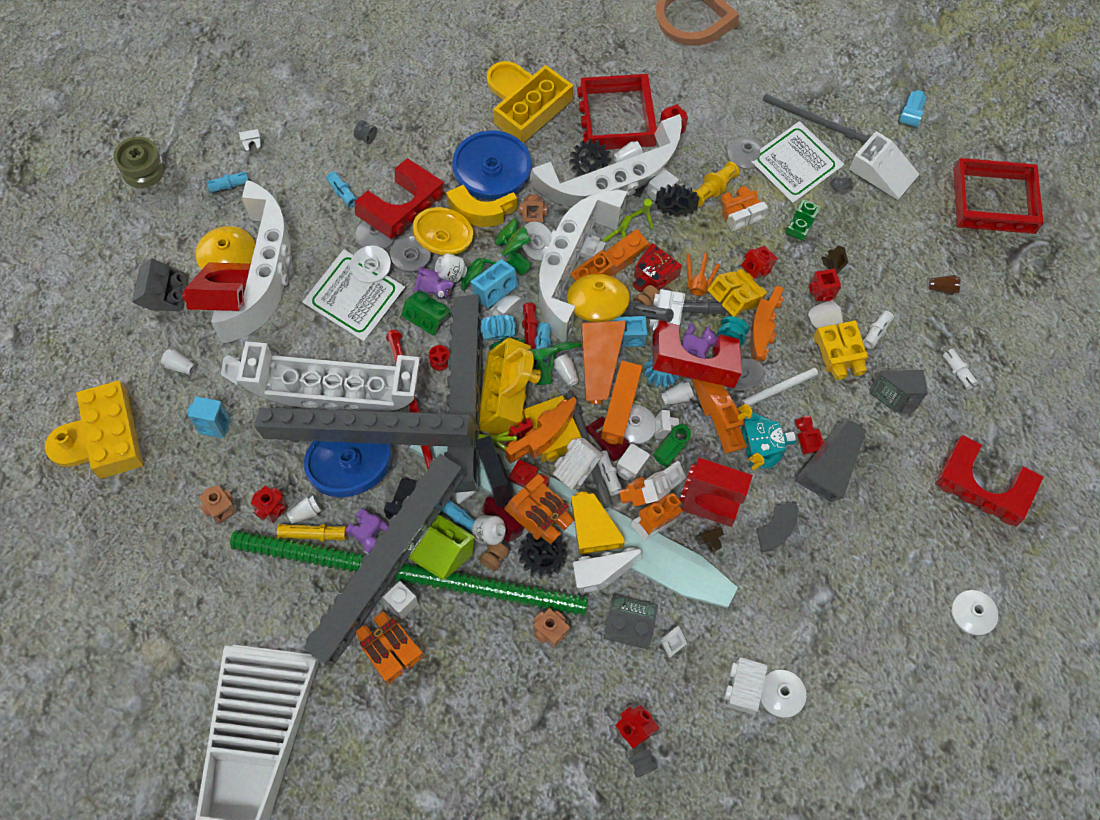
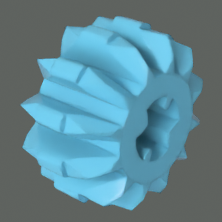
(498, 327)
(658, 377)

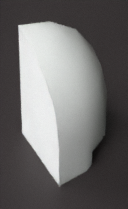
(506, 306)
(825, 314)

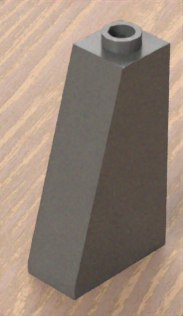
(834, 462)

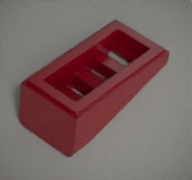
(615, 451)
(513, 527)

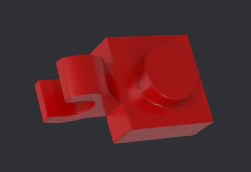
(809, 438)
(524, 473)

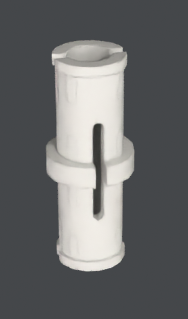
(878, 329)
(960, 369)
(609, 474)

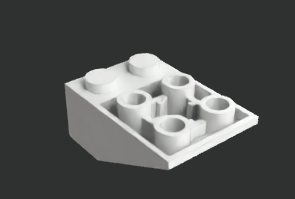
(884, 166)

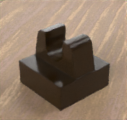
(836, 259)
(711, 539)

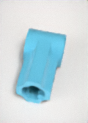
(913, 111)

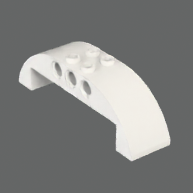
(623, 175)
(564, 250)
(267, 269)
(327, 383)

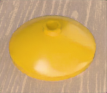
(442, 231)
(237, 249)
(598, 297)

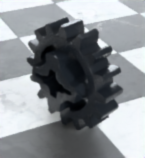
(590, 152)
(676, 200)
(547, 559)

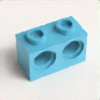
(494, 283)
(634, 332)
(209, 417)

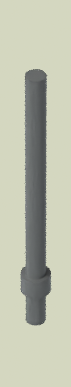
(850, 132)
(596, 471)

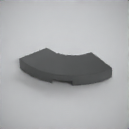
(780, 528)

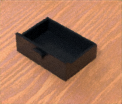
(494, 471)

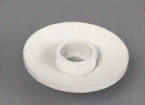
(539, 238)
(373, 256)
(642, 431)
(966, 617)
(782, 705)

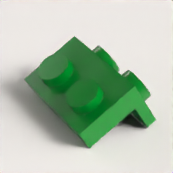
(425, 312)

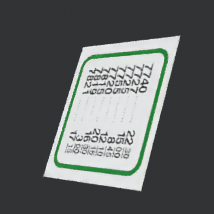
(796, 161)
(349, 301)

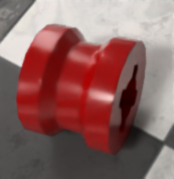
(442, 354)

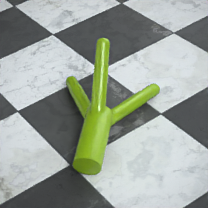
(646, 210)
(621, 229)
(501, 437)

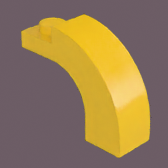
(478, 212)

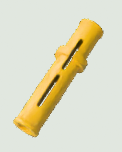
(320, 532)

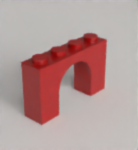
(394, 218)
(217, 287)
(674, 359)
(958, 479)
(714, 491)

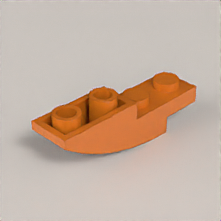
(615, 258)
(763, 327)
(724, 413)
(550, 427)

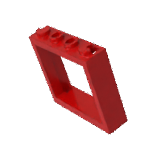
(614, 84)
(998, 221)

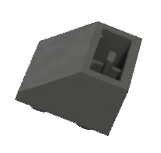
(159, 287)

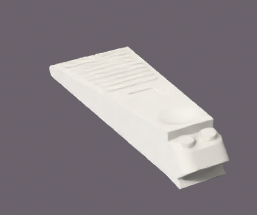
(252, 730)

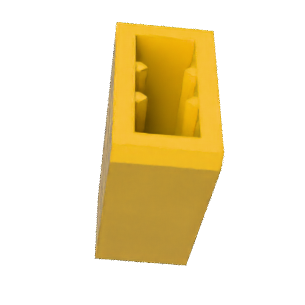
(593, 525)

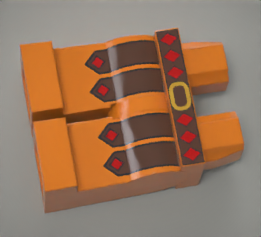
(539, 509)
(383, 641)

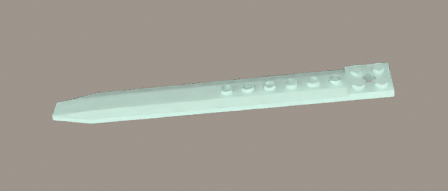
(662, 559)

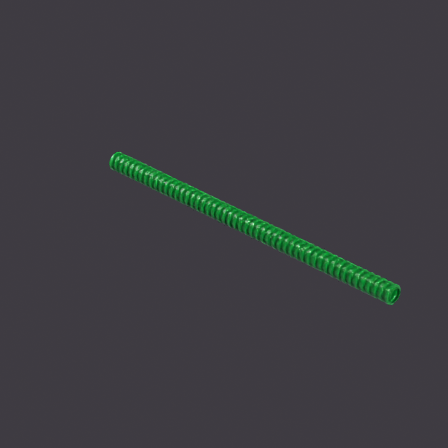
(411, 573)

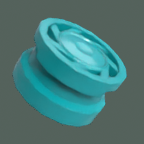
(734, 328)

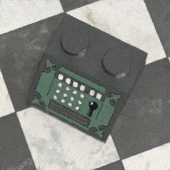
(900, 389)
(631, 621)

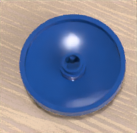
(491, 164)
(346, 467)

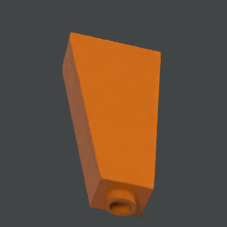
(600, 354)
(621, 403)

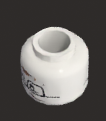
(450, 268)
(489, 530)

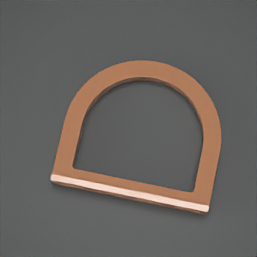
(728, 21)

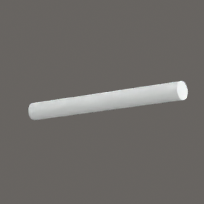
(780, 387)

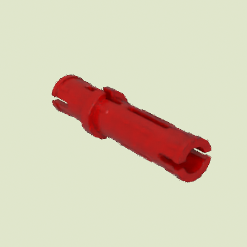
(530, 325)

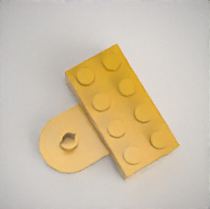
(527, 98)
(505, 379)
(102, 436)

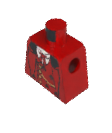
(655, 269)

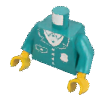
(763, 439)

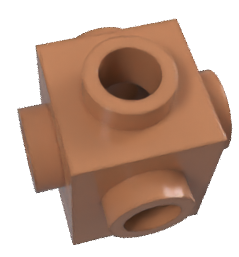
(530, 215)
(217, 503)
(553, 635)

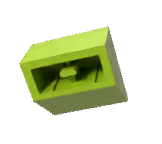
(443, 548)

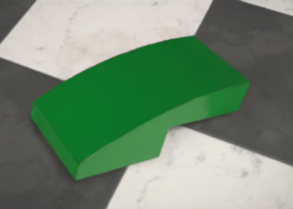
(803, 220)

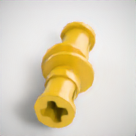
(715, 183)

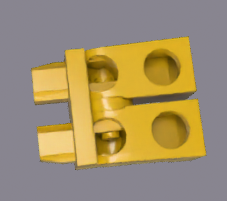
(737, 291)
(842, 349)

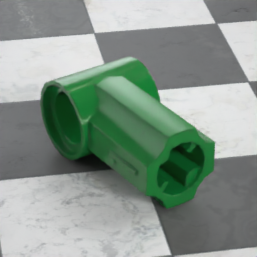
(672, 446)

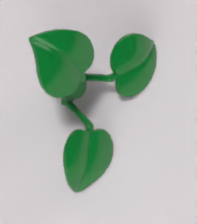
(515, 259)
(541, 354)

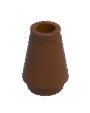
(945, 284)

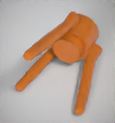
(699, 285)

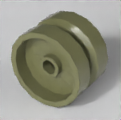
(139, 162)

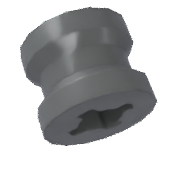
(365, 132)
(642, 763)

